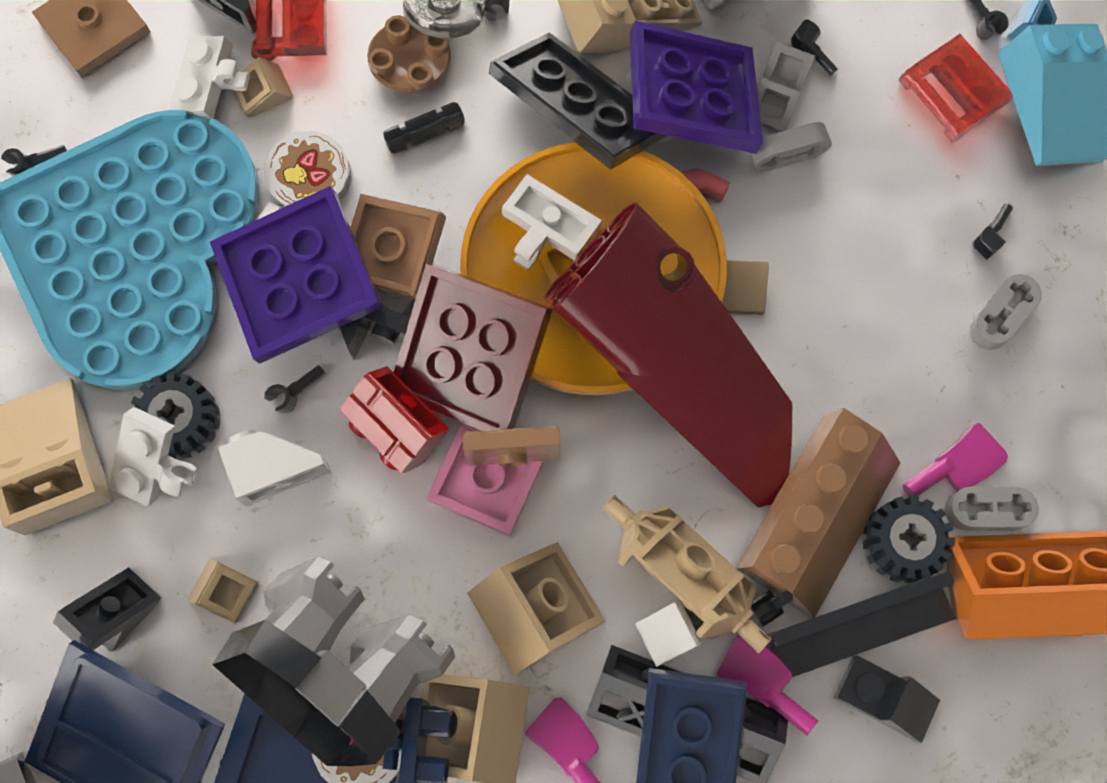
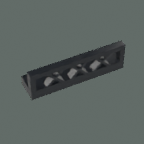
(864, 625)
(628, 677)

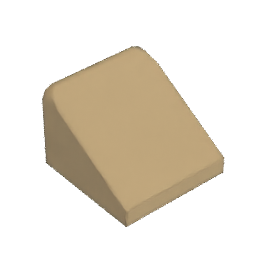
(265, 87)
(746, 286)
(222, 590)

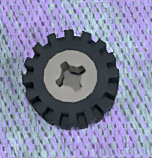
(192, 415)
(891, 543)

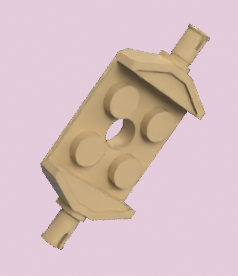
(710, 590)

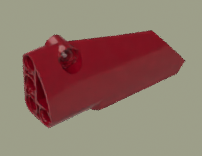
(679, 350)

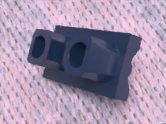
(420, 722)

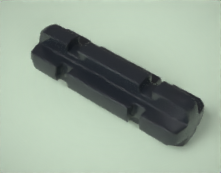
(424, 127)

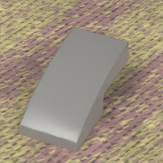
(782, 85)

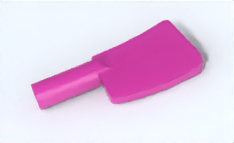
(963, 464)
(765, 680)
(565, 739)

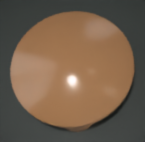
(407, 58)

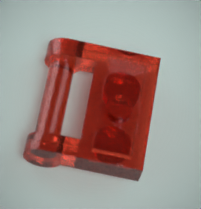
(302, 29)
(966, 80)

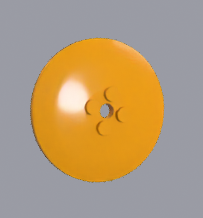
(673, 201)

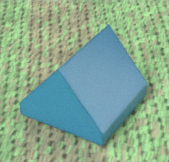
(1032, 13)

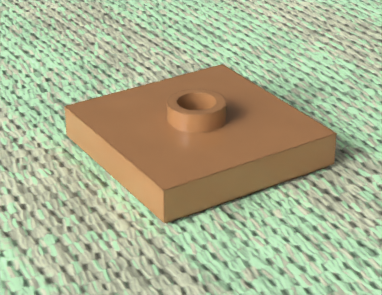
(91, 29)
(396, 242)
(511, 446)

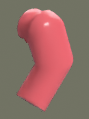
(707, 183)

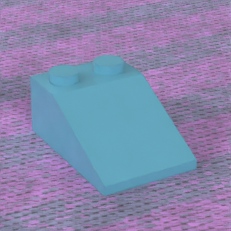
(1060, 91)

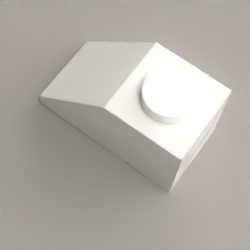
(267, 465)
(670, 632)

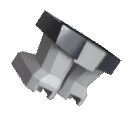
(311, 693)

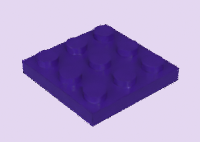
(694, 88)
(295, 275)

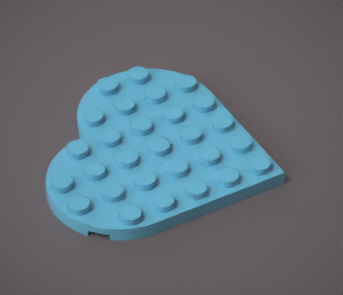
(120, 246)

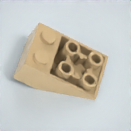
(606, 24)
(47, 460)

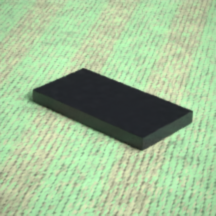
(574, 98)

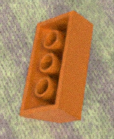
(1030, 584)

